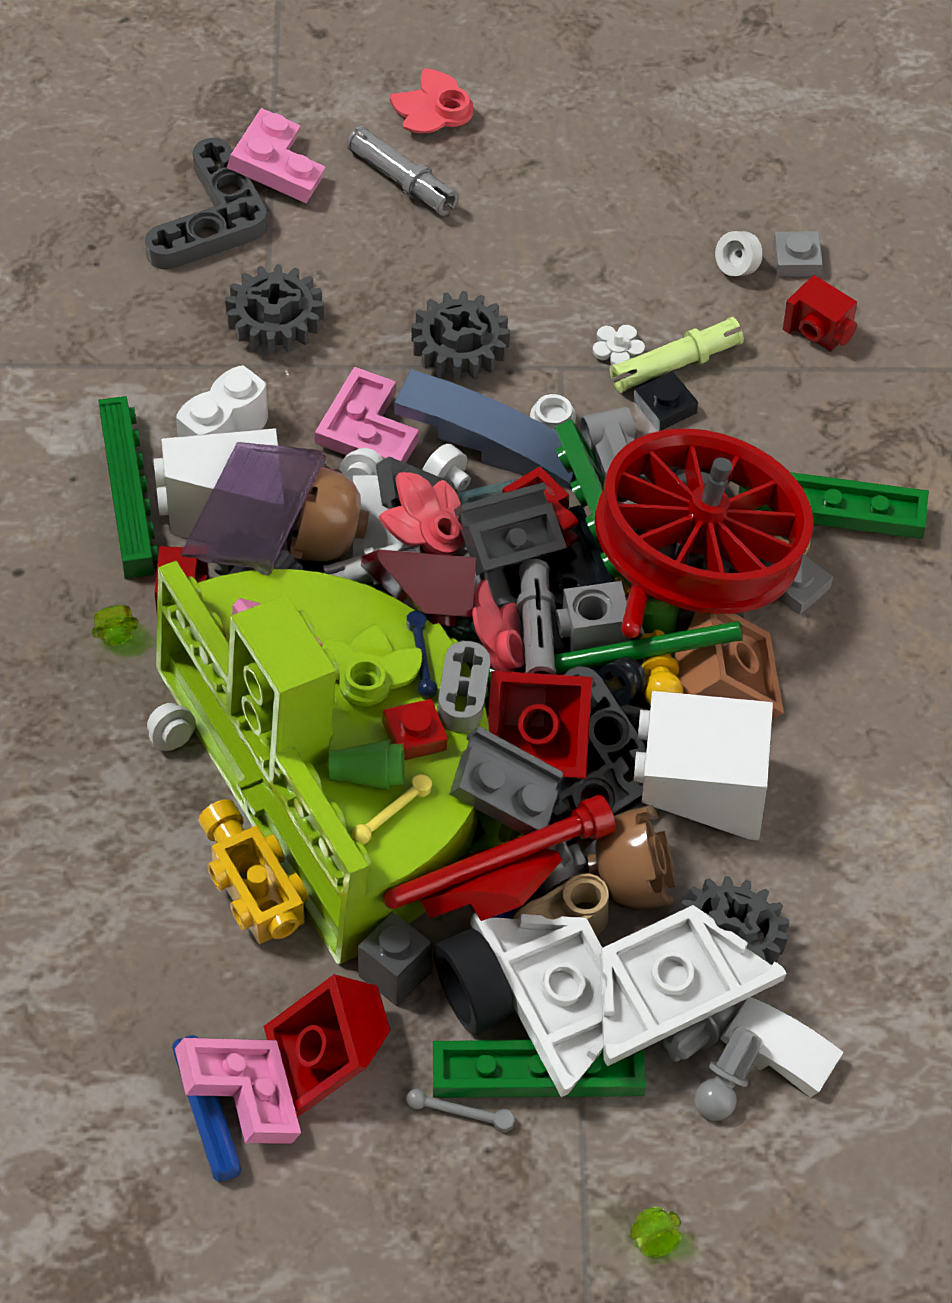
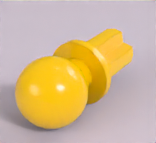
(660, 672)

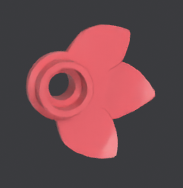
(435, 105)
(423, 515)
(498, 630)

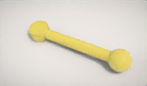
(420, 787)

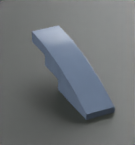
(483, 424)

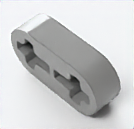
(454, 684)

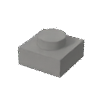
(797, 254)
(807, 587)

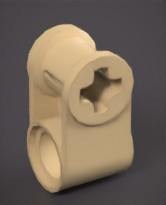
(564, 899)

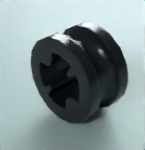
(631, 673)

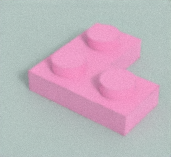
(267, 158)
(358, 420)
(249, 1073)

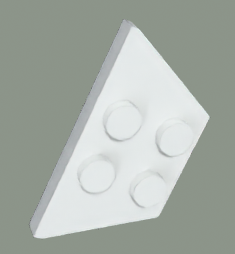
(674, 979)
(553, 988)

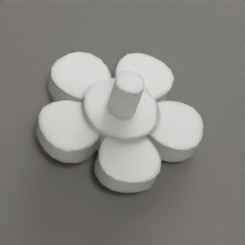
(617, 345)

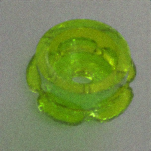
(114, 624)
(656, 1232)

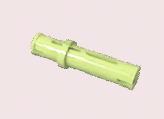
(694, 347)

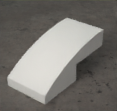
(787, 1045)

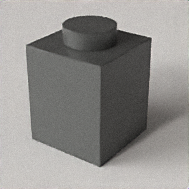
(394, 958)

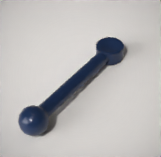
(416, 623)

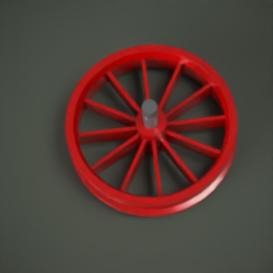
(703, 520)

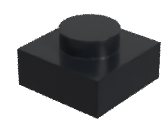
(665, 401)

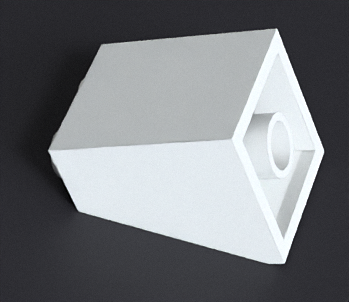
(192, 470)
(706, 759)

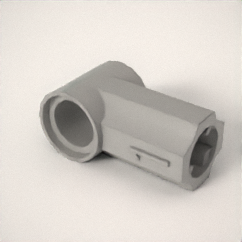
(608, 434)

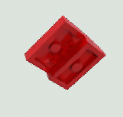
(497, 889)

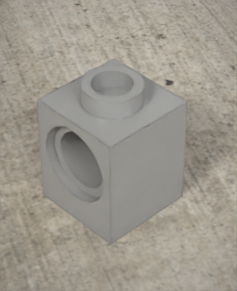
(601, 602)

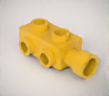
(268, 898)

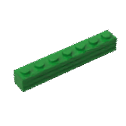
(127, 487)

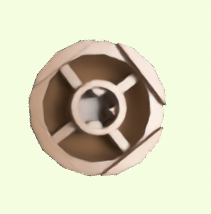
(329, 519)
(635, 861)

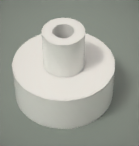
(738, 253)
(450, 465)

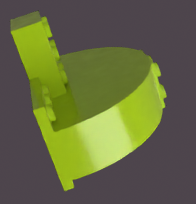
(276, 710)

